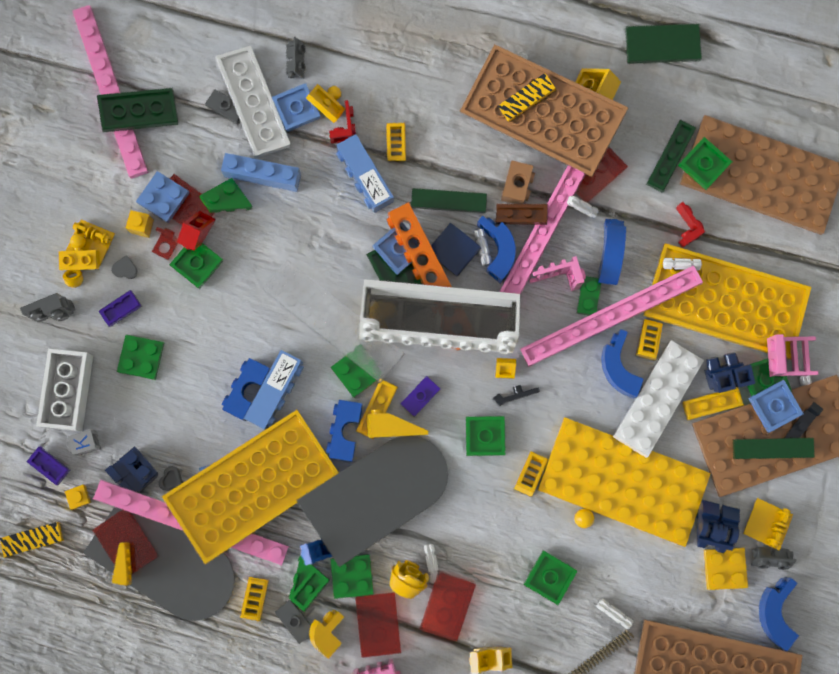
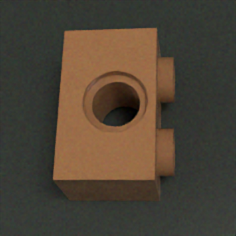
(518, 172)

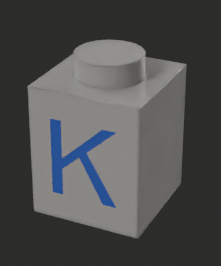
(83, 442)

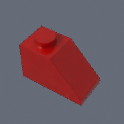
(195, 230)

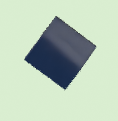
(454, 249)

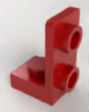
(340, 134)
(696, 227)

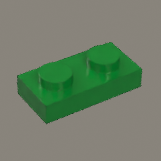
(588, 296)

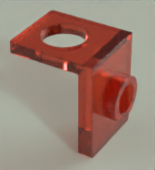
(166, 236)

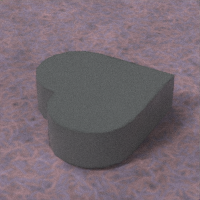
(124, 268)
(171, 478)

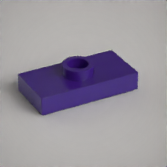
(120, 308)
(420, 396)
(48, 465)

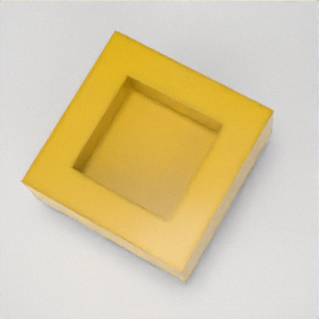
(505, 368)
(77, 497)

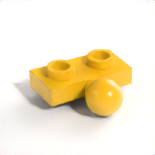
(326, 101)
(79, 258)

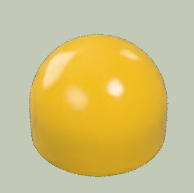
(74, 281)
(584, 518)

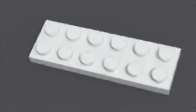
(253, 101)
(658, 399)

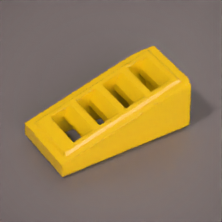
(396, 126)
(647, 354)
(524, 488)
(122, 568)
(253, 616)

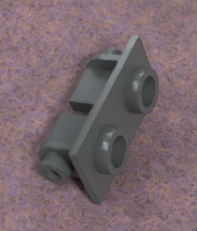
(295, 50)
(782, 559)

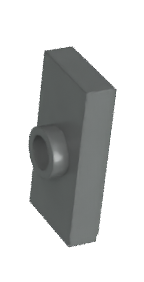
(222, 105)
(294, 621)

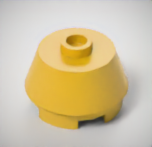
(407, 579)

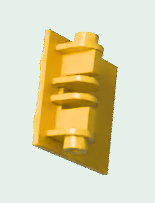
(95, 236)
(768, 524)

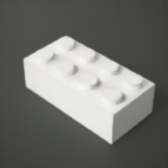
(65, 390)

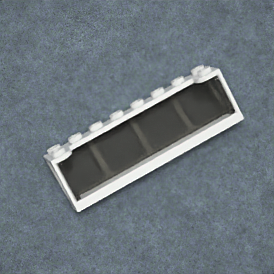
(439, 316)

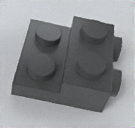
(52, 306)

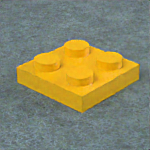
(725, 569)

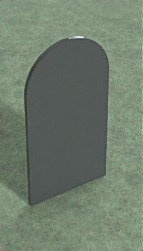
(376, 495)
(177, 577)

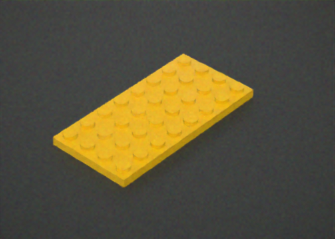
(733, 302)
(622, 484)
(249, 486)

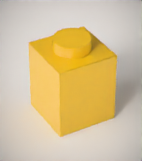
(139, 223)

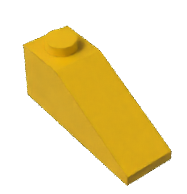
(388, 425)

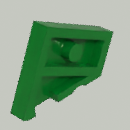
(225, 197)
(307, 585)

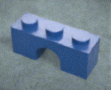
(251, 373)
(345, 413)

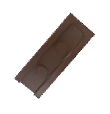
(522, 214)

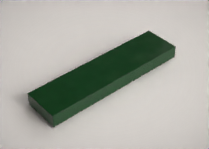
(671, 156)
(448, 200)
(773, 448)

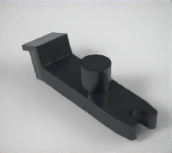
(518, 393)
(804, 421)

